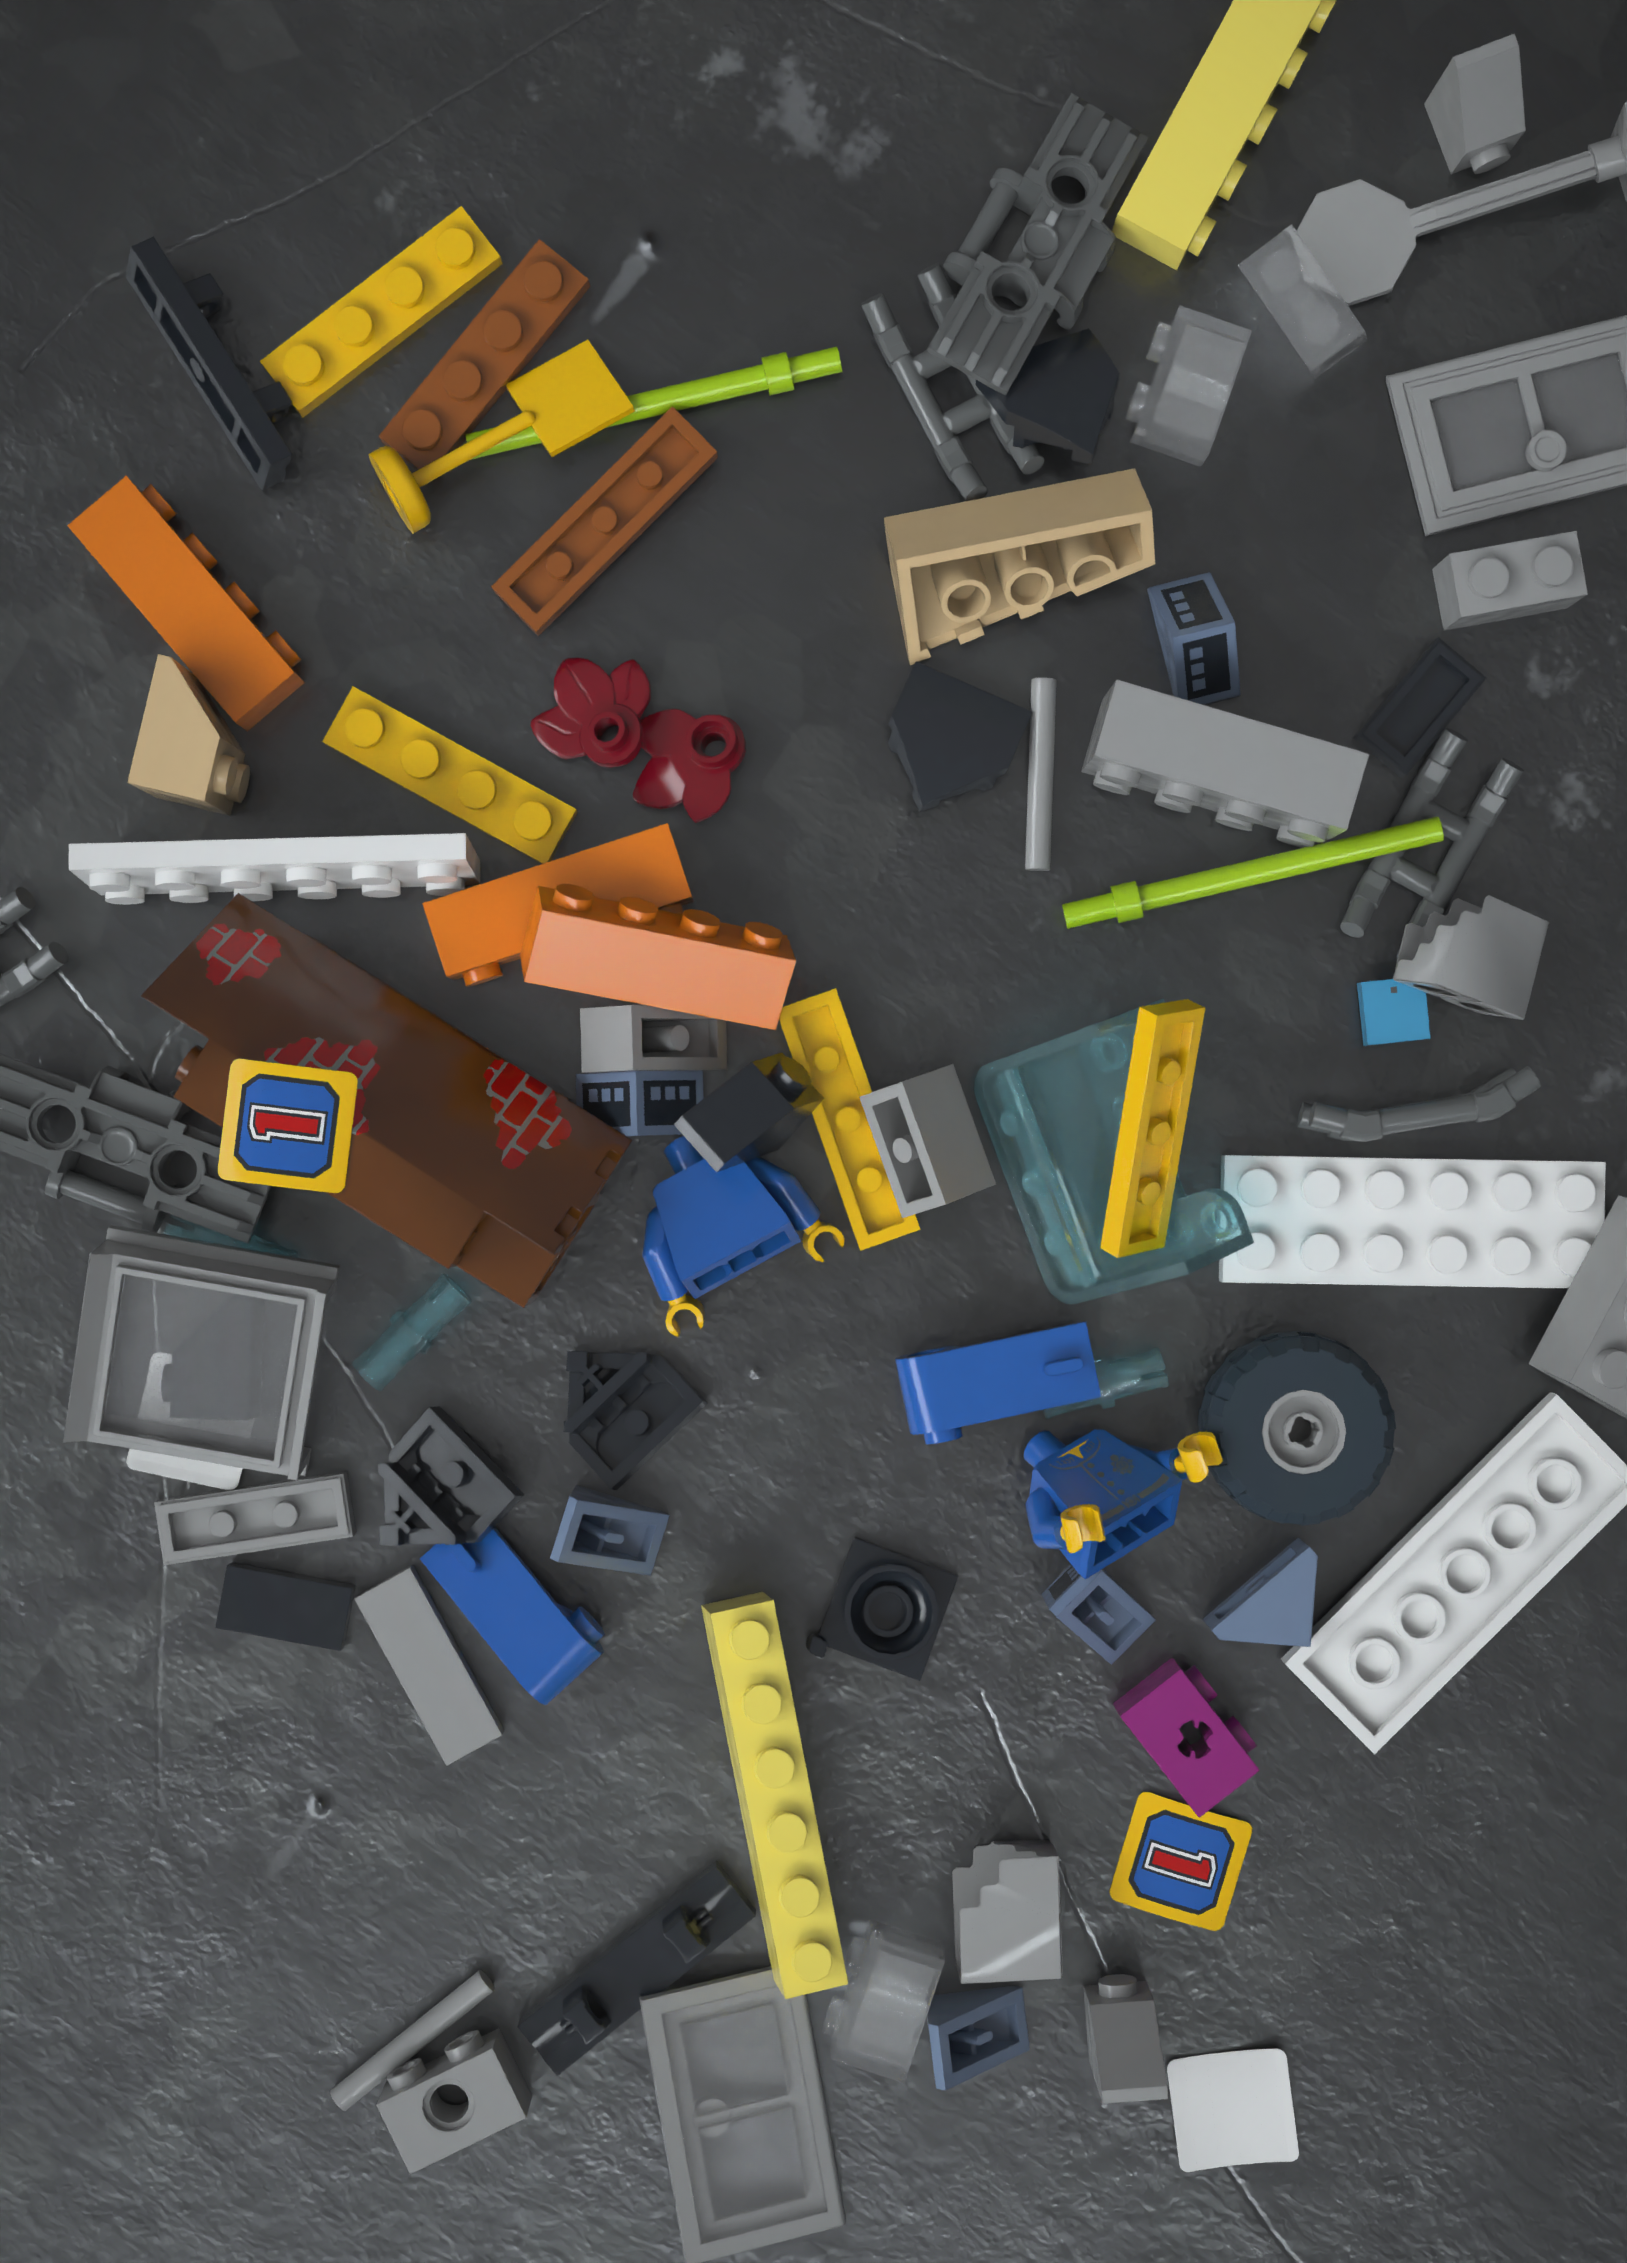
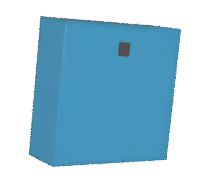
(1392, 1012)

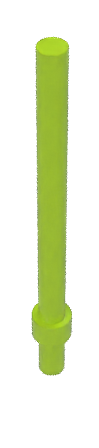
(774, 374)
(1129, 901)

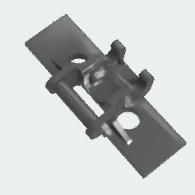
(1052, 256)
(130, 1131)

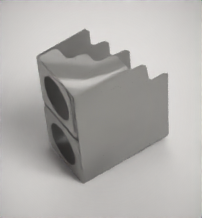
(1475, 956)
(1008, 1913)

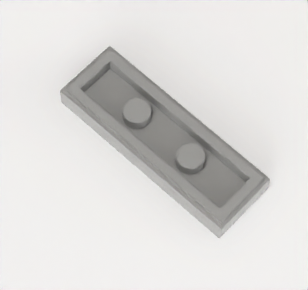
(255, 1518)
(429, 1665)

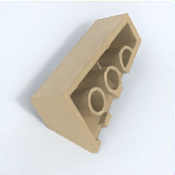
(1012, 554)

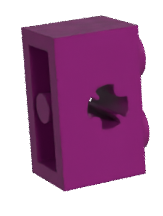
(1201, 1770)

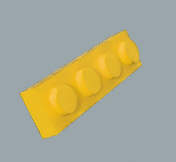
(382, 311)
(450, 776)
(825, 1047)
(1152, 1127)

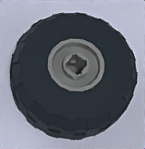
(1298, 1427)

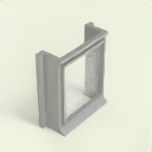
(198, 1351)

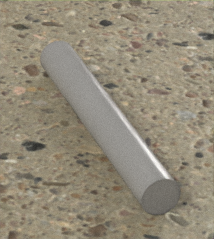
(1040, 774)
(412, 2040)

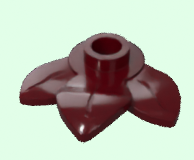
(591, 704)
(680, 766)

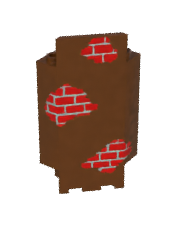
(445, 1132)

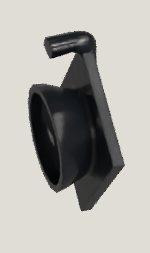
(885, 1610)

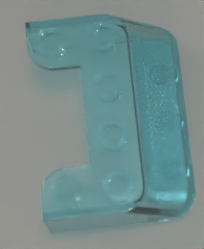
(1056, 1138)

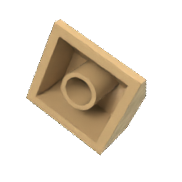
(186, 745)

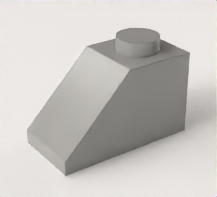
(1479, 106)
(650, 1040)
(1124, 2040)

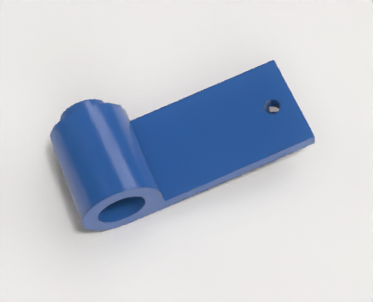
(996, 1380)
(516, 1615)

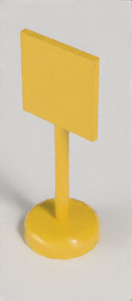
(559, 400)

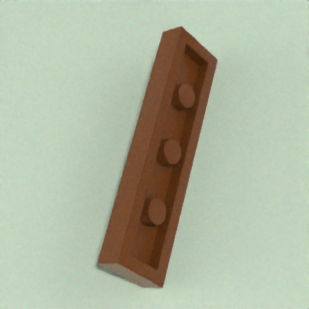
(486, 357)
(605, 521)

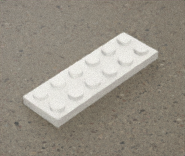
(261, 866)
(1413, 1220)
(1462, 1572)

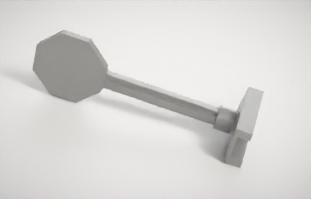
(1369, 235)

